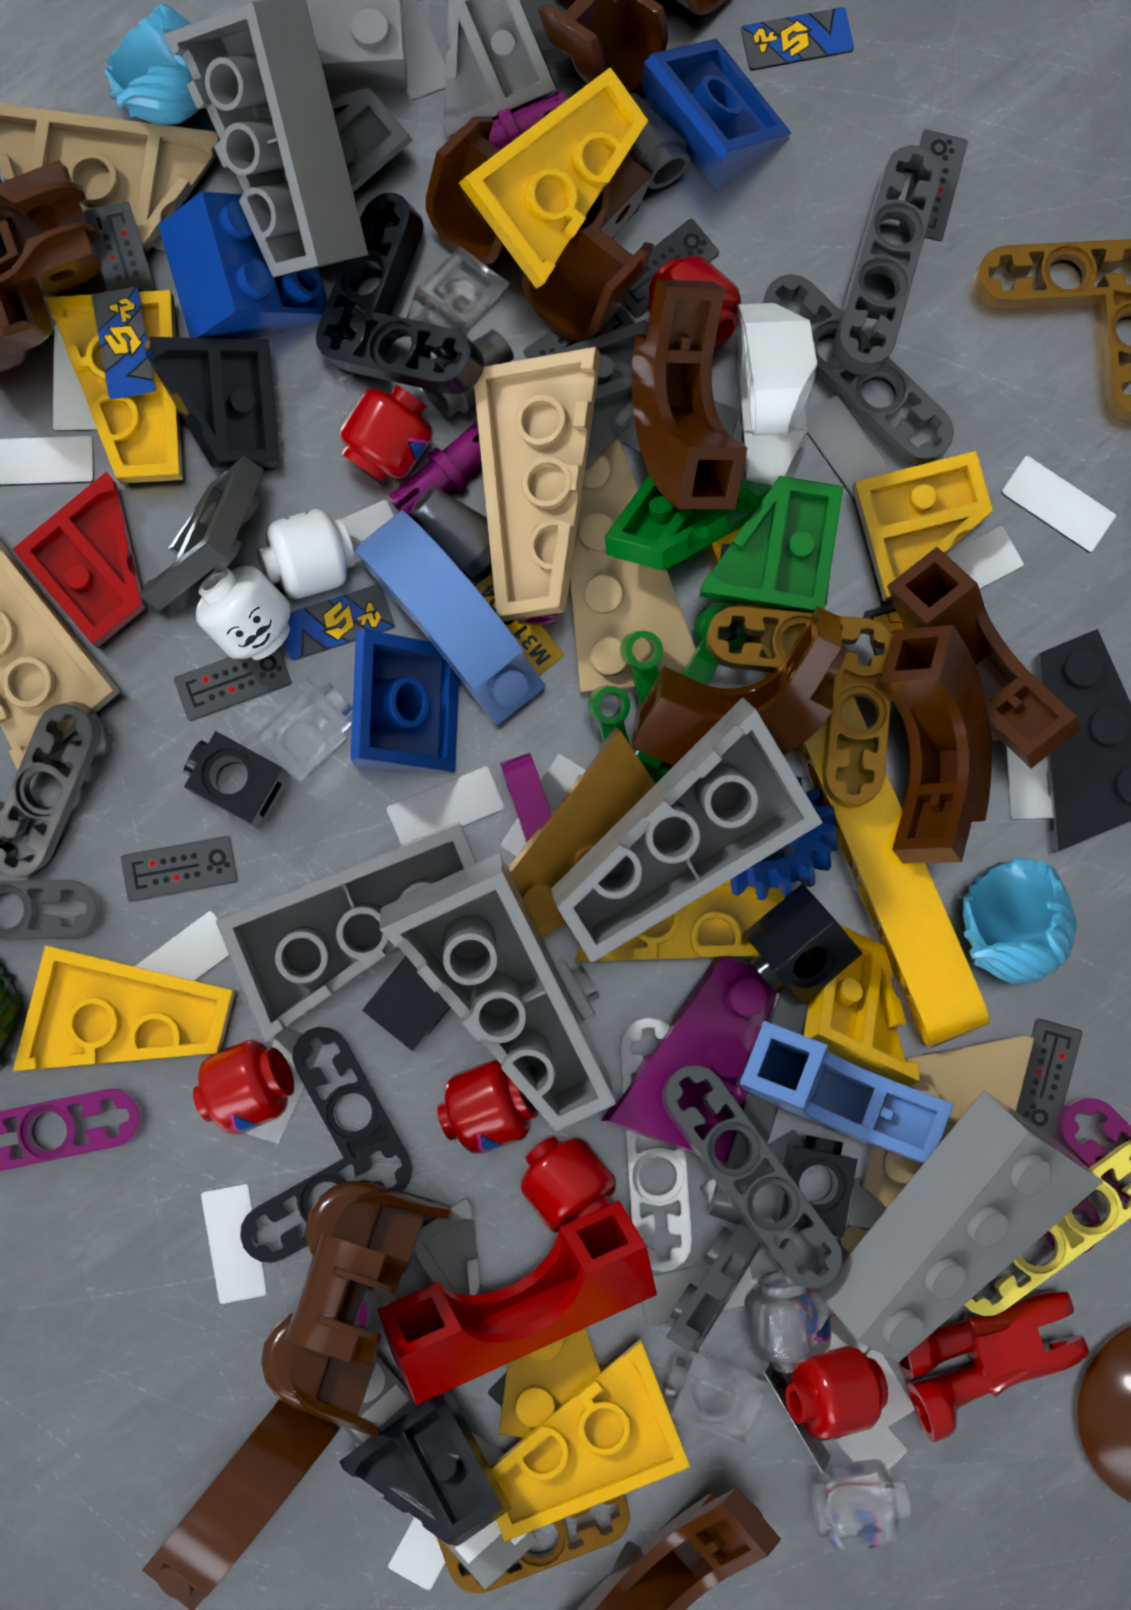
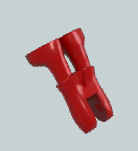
(1003, 1353)

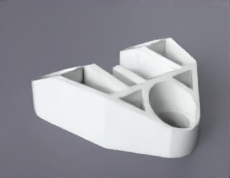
(773, 388)

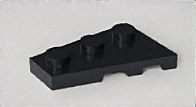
(1092, 768)

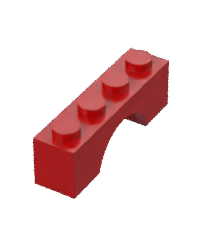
(455, 1337)

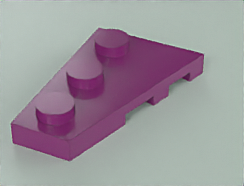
(709, 1030)

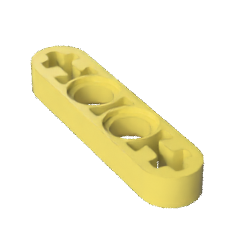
(1069, 1237)

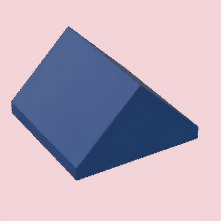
(712, 108)
(402, 705)

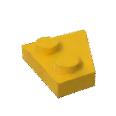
(919, 510)
(861, 1015)

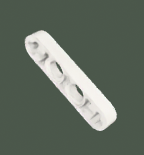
(640, 1150)

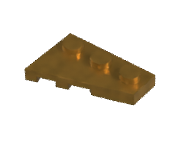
(584, 816)

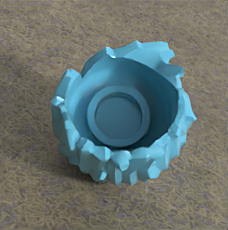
(147, 74)
(1019, 921)

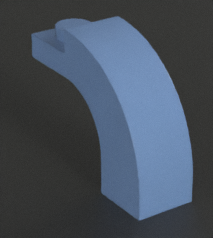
(451, 615)
(843, 1097)

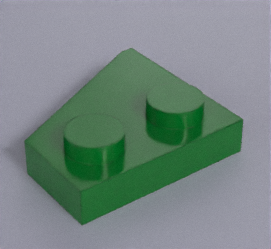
(661, 535)
(782, 550)

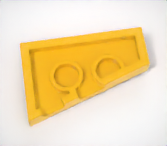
(554, 171)
(137, 430)
(702, 929)
(116, 1012)
(591, 1448)

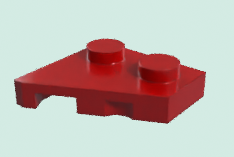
(88, 561)

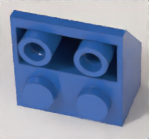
(225, 278)

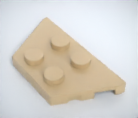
(110, 159)
(958, 1078)

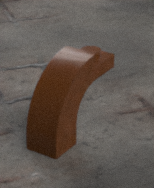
(673, 401)
(789, 701)
(1018, 704)
(948, 739)
(239, 1503)
(688, 1556)

